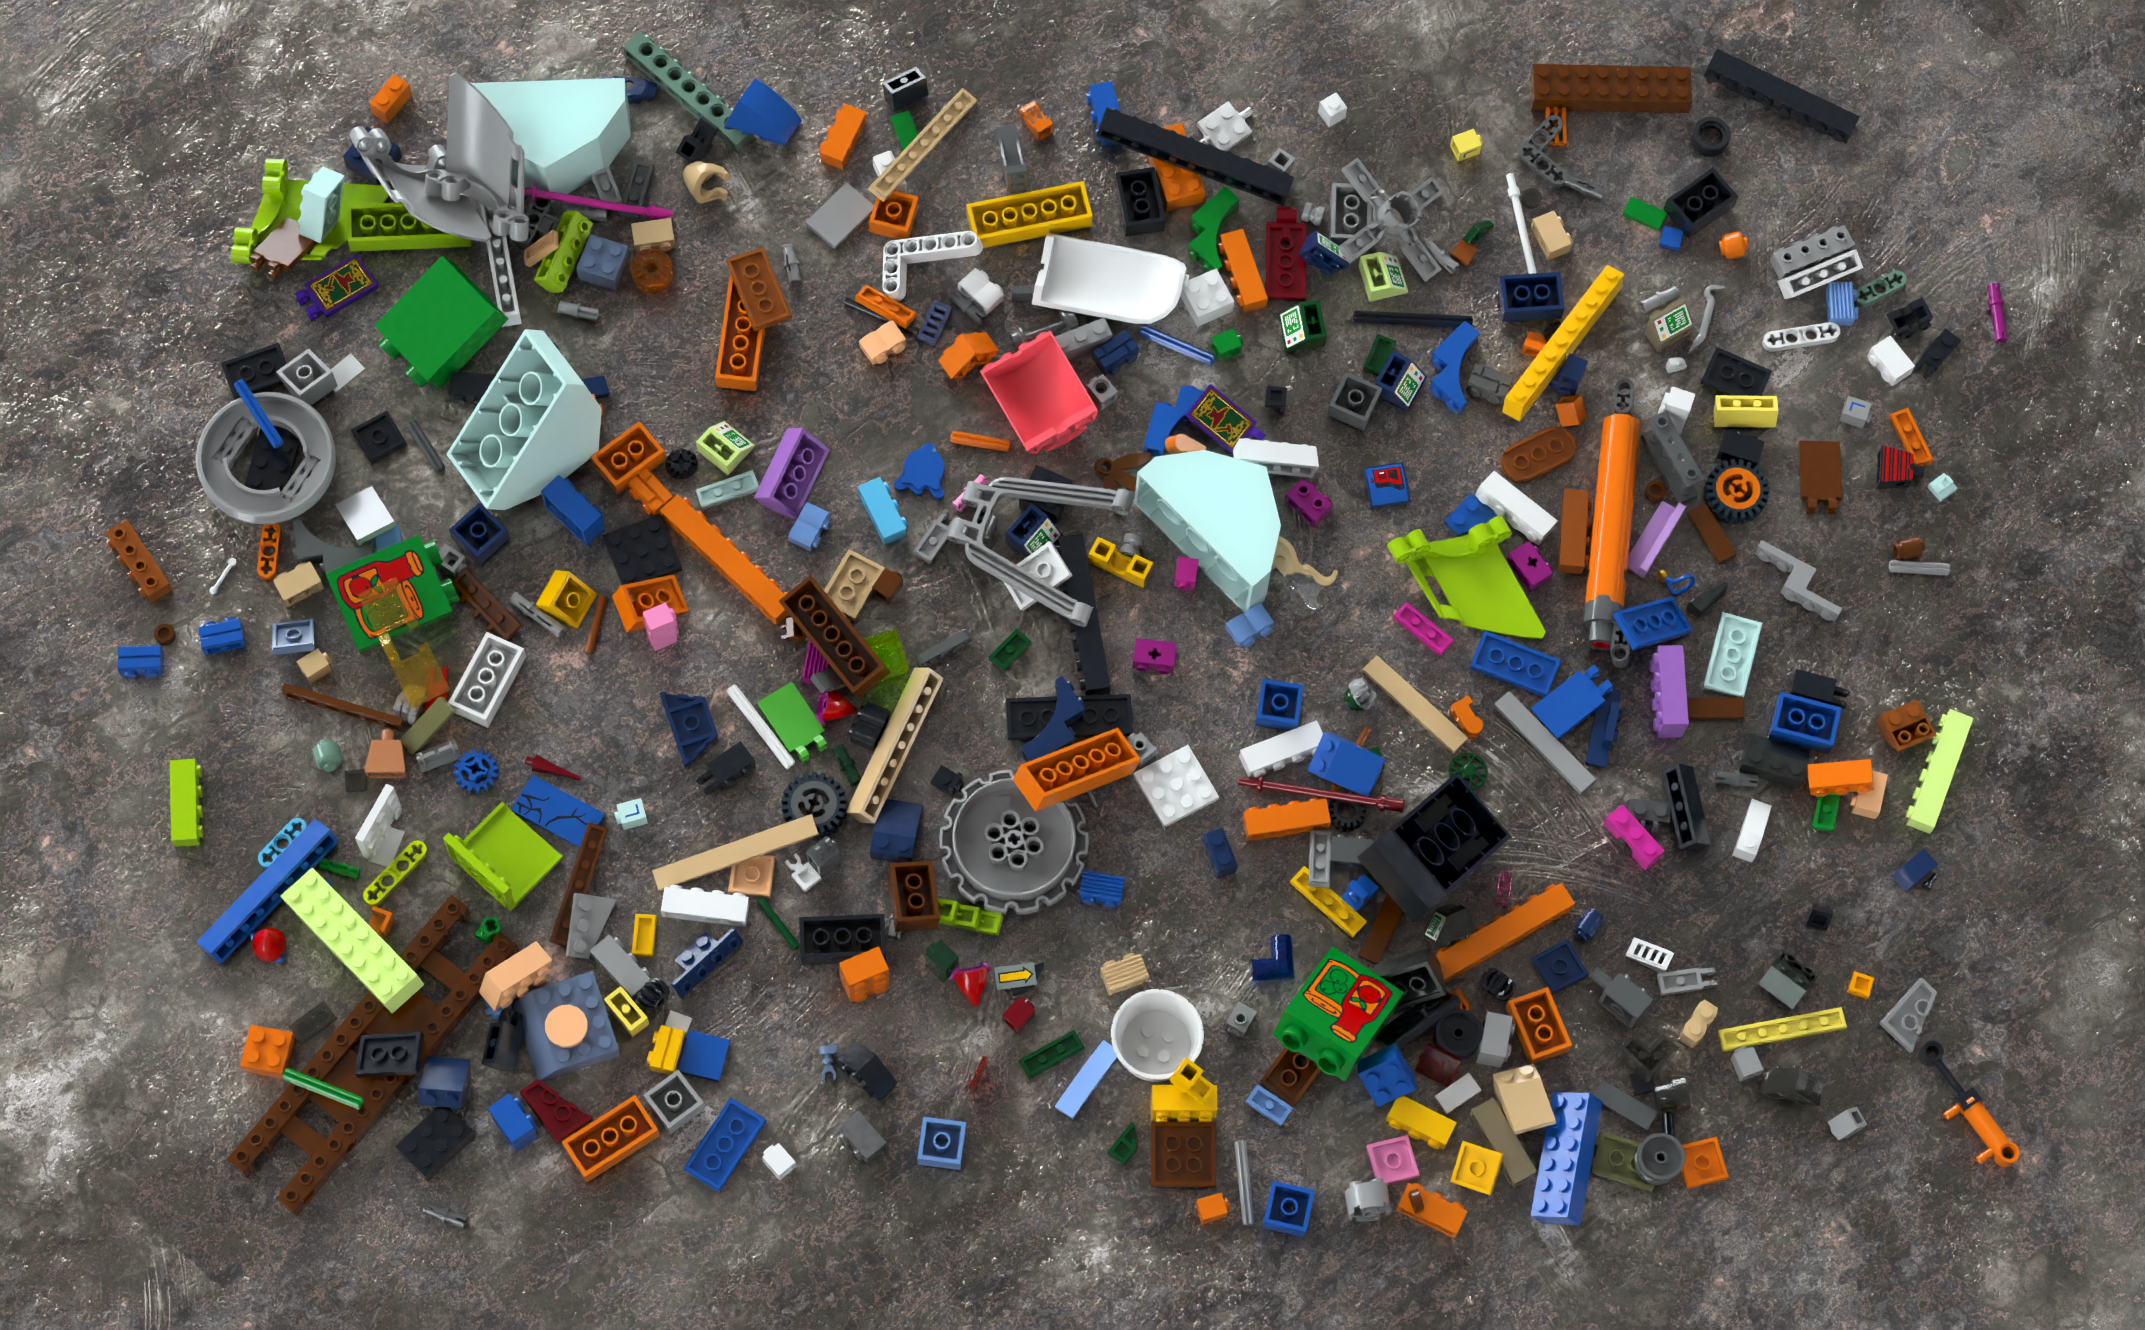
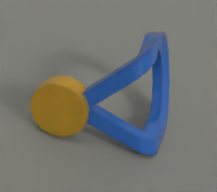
(1664, 578)

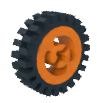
(1743, 478)

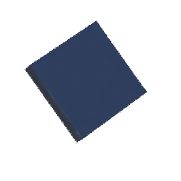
(1559, 967)

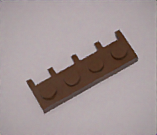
(486, 605)

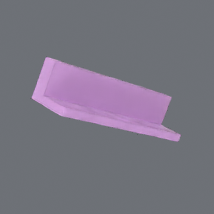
(1654, 538)

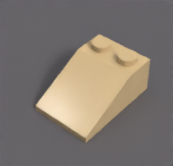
(1523, 1099)

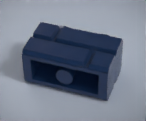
(1115, 353)
(1219, 853)

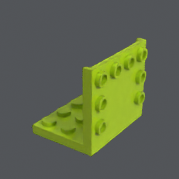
(503, 856)

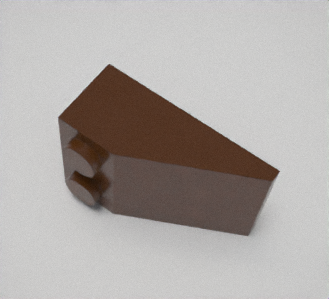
(1291, 1076)

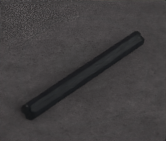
(1411, 318)

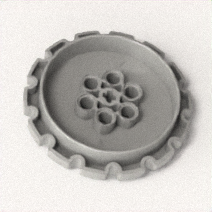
(1000, 881)

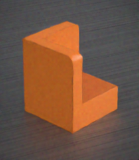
(1571, 410)
(381, 921)

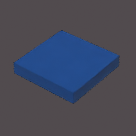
(704, 1056)

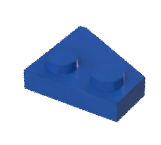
(1468, 515)

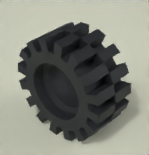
(1346, 823)

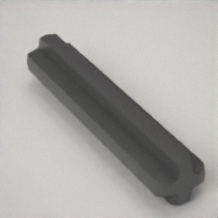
(425, 446)

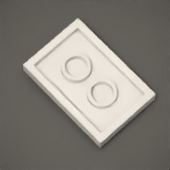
(1046, 566)

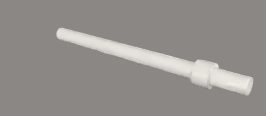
(1514, 194)

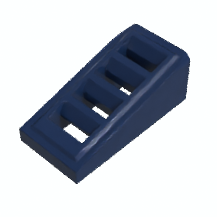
(933, 312)

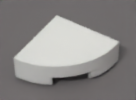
(1675, 364)

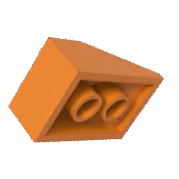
(641, 596)

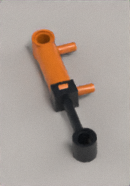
(1969, 1105)

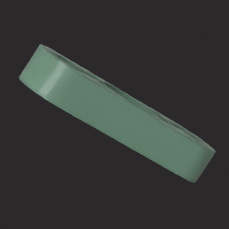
(1883, 281)

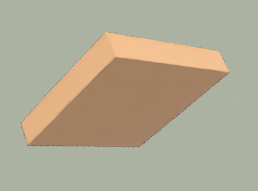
(753, 877)

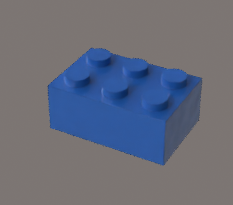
(573, 509)
(1804, 722)

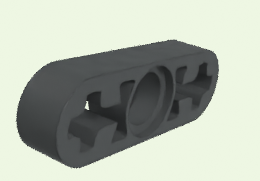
(943, 649)

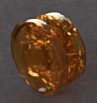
(656, 281)

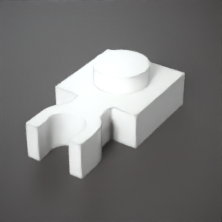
(804, 874)

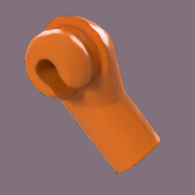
(1464, 1005)

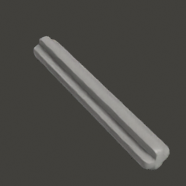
(1244, 1182)

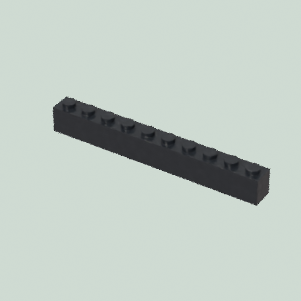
(1195, 156)

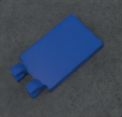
(1572, 702)

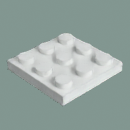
(1176, 786)
(378, 822)

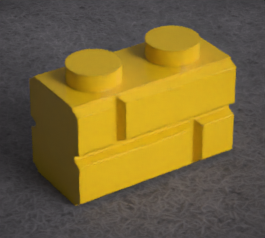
(667, 1050)

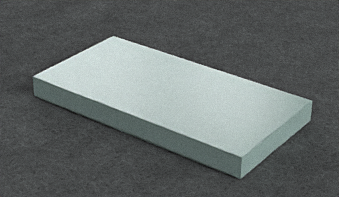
(1732, 655)

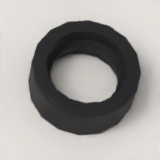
(1710, 150)

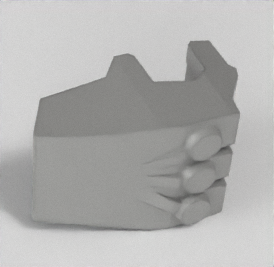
(403, 709)

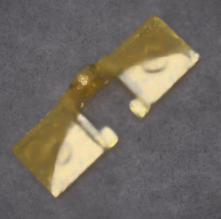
(418, 674)

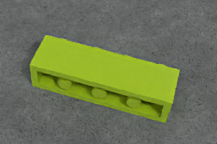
(185, 802)

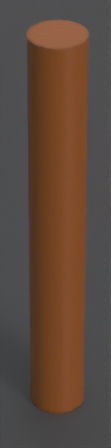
(595, 624)

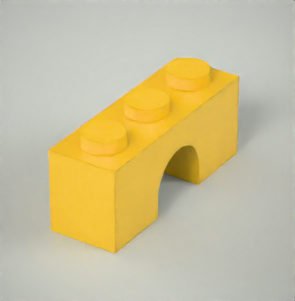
(1132, 569)

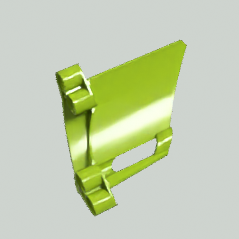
(283, 200)
(1473, 579)

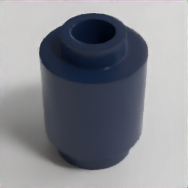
(1588, 924)

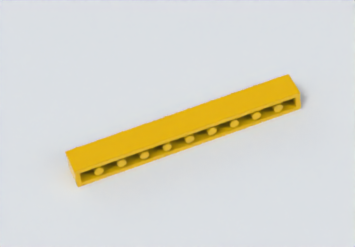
(1562, 343)

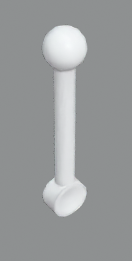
(231, 563)

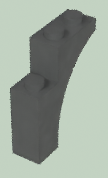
(1011, 158)
(316, 551)

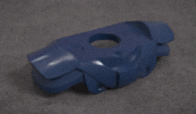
(642, 89)

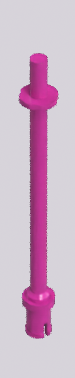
(650, 212)

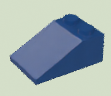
(1346, 764)

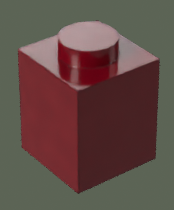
(1019, 1014)

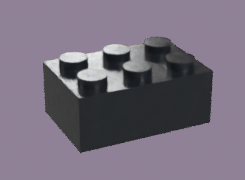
(1140, 201)
(1700, 202)
(435, 1142)

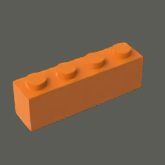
(1243, 271)
(1286, 819)

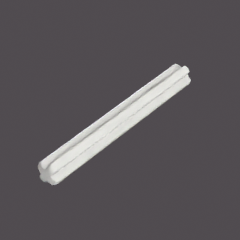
(761, 727)

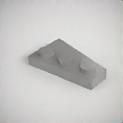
(586, 923)
(1908, 1015)

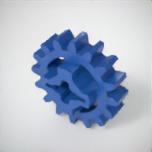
(477, 762)

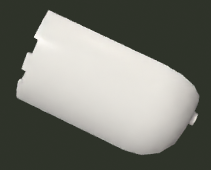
(1108, 280)

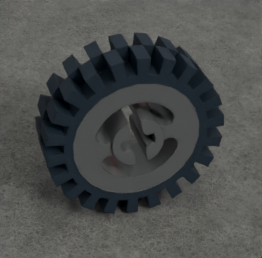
(808, 786)

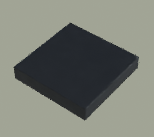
(379, 437)

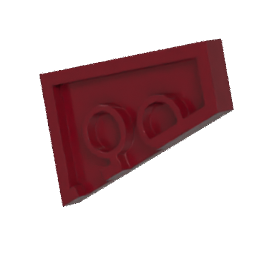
(553, 1111)

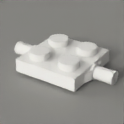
(1225, 127)

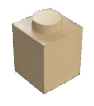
(315, 665)

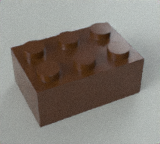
(913, 896)

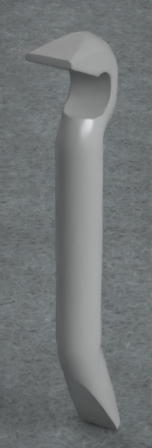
(1707, 315)

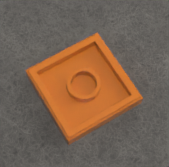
(1703, 1163)

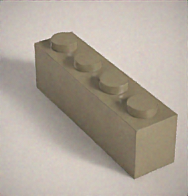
(1500, 1137)

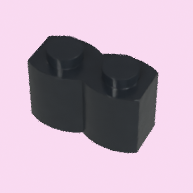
(869, 725)

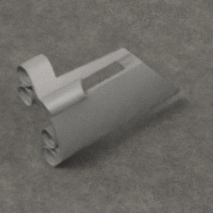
(481, 160)
(452, 217)

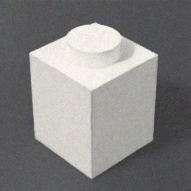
(1332, 109)
(778, 1161)

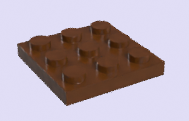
(1183, 1154)

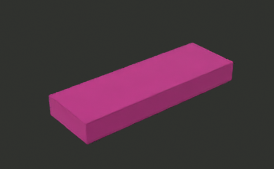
(1423, 629)

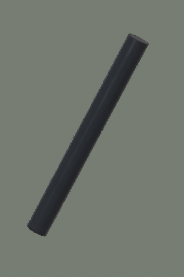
(857, 306)

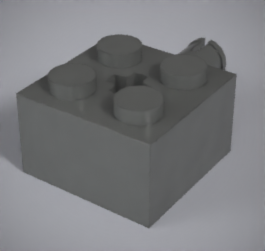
(1622, 997)

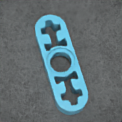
(267, 851)

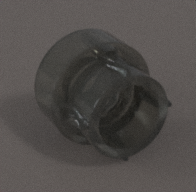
(1671, 1094)

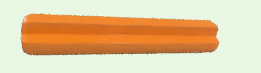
(980, 441)

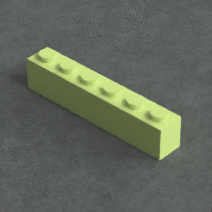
(1939, 772)

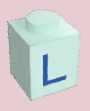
(631, 814)

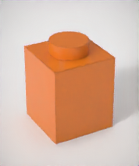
(1212, 1208)

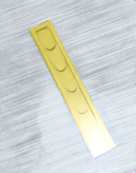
(1782, 1029)

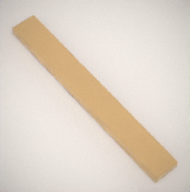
(922, 145)
(735, 852)

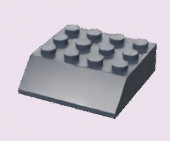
(597, 1045)

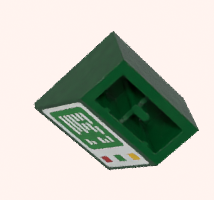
(1303, 326)

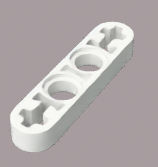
(1800, 334)

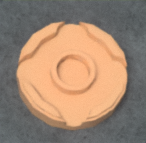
(566, 1026)

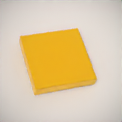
(1477, 1168)

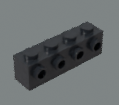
(1686, 807)

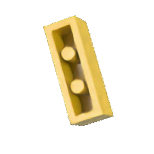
(1421, 1122)

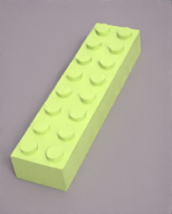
(352, 940)

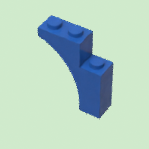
(1448, 359)
(1168, 418)

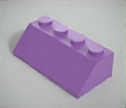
(792, 472)

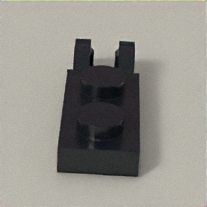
(1938, 352)

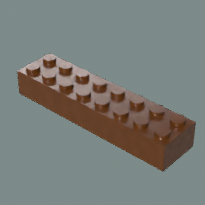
(1611, 88)

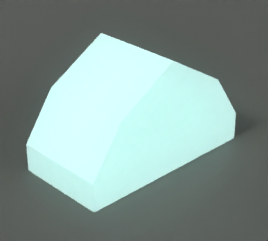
(563, 127)
(527, 426)
(1217, 514)

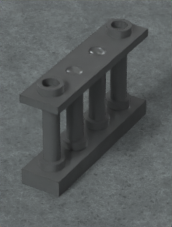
(1672, 458)

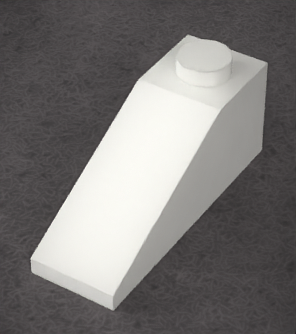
(1752, 831)

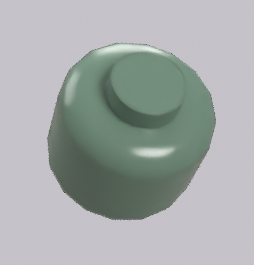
(327, 755)

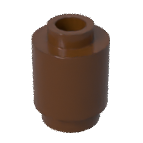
(1909, 548)

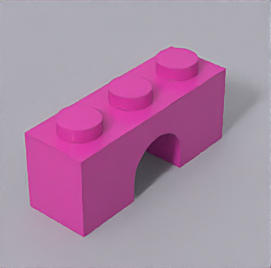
(1643, 845)

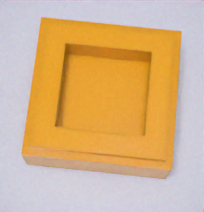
(1861, 985)

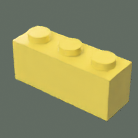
(1745, 411)

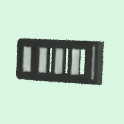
(1703, 602)

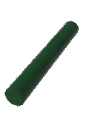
(778, 923)

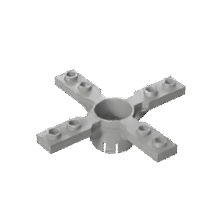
(1386, 225)

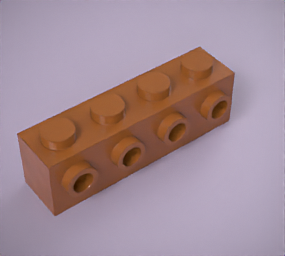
(1573, 531)
(139, 562)

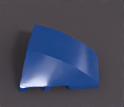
(764, 114)

